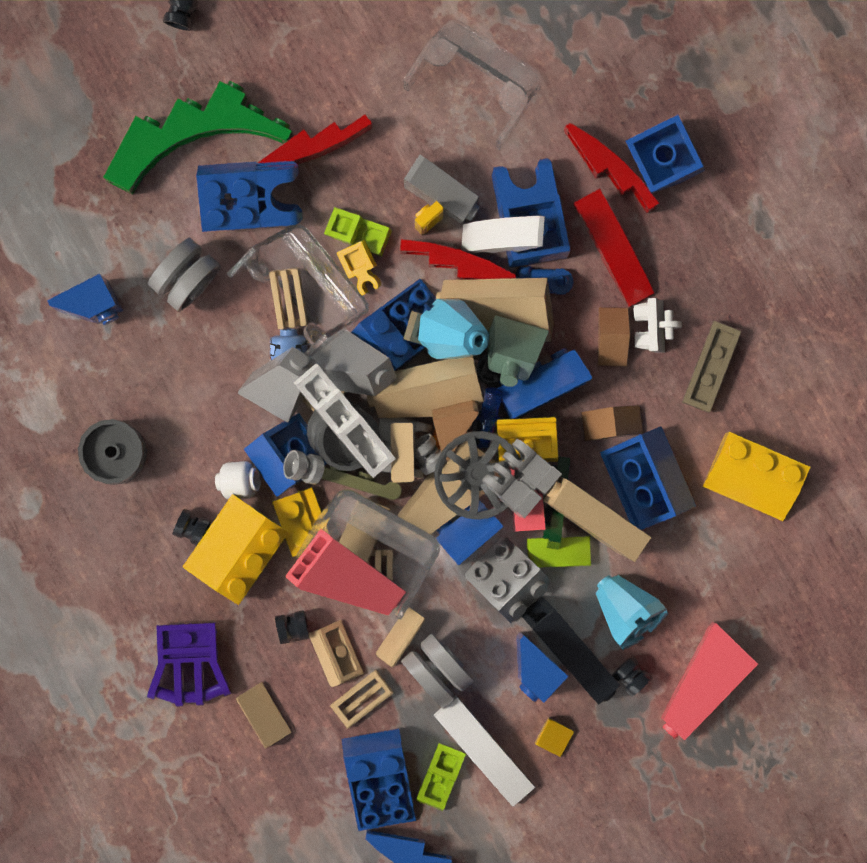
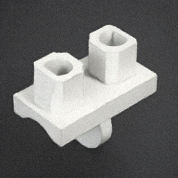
(655, 315)

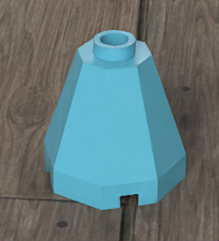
(452, 330)
(628, 610)

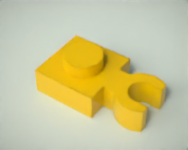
(357, 262)

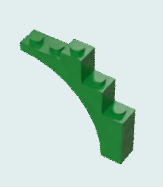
(224, 114)

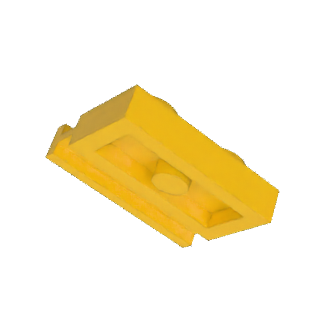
(537, 433)
(297, 516)

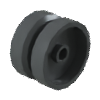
(328, 444)
(129, 457)

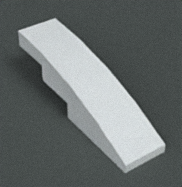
(503, 234)
(344, 420)
(484, 751)

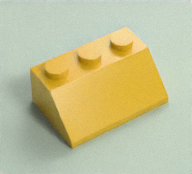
(756, 476)
(235, 549)

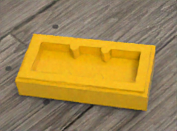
(428, 217)

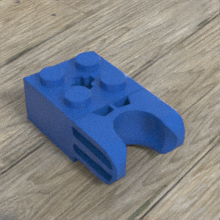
(252, 193)
(535, 201)

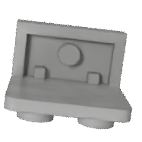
(508, 579)

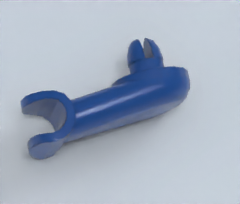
(559, 280)

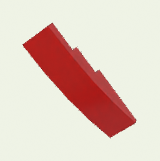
(303, 148)
(602, 160)
(614, 247)
(467, 264)

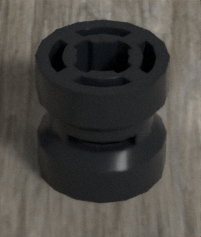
(180, 14)
(484, 374)
(191, 527)
(292, 627)
(632, 676)

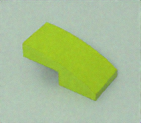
(353, 228)
(571, 552)
(440, 777)

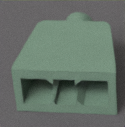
(513, 349)

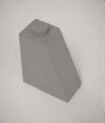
(435, 185)
(355, 365)
(273, 383)

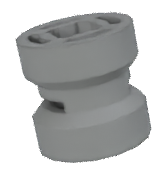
(426, 453)
(303, 467)

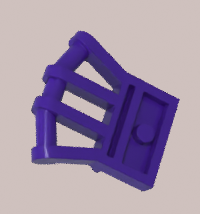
(182, 645)

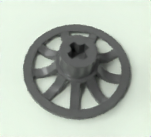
(471, 473)

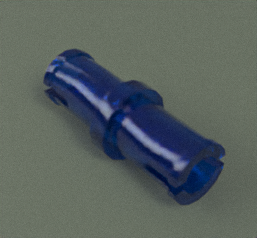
(488, 415)

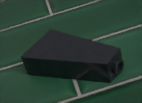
(570, 650)

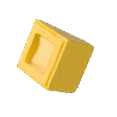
(554, 737)

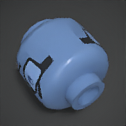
(287, 339)

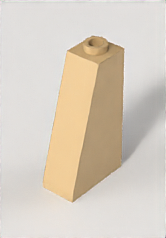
(515, 299)
(428, 388)
(426, 507)
(596, 519)

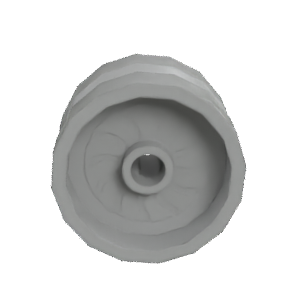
(184, 274)
(440, 668)

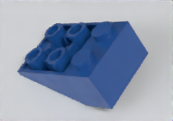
(388, 324)
(378, 779)

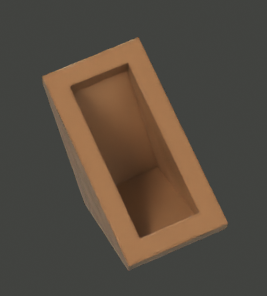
(613, 336)
(453, 421)
(612, 422)

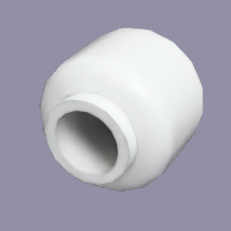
(238, 479)

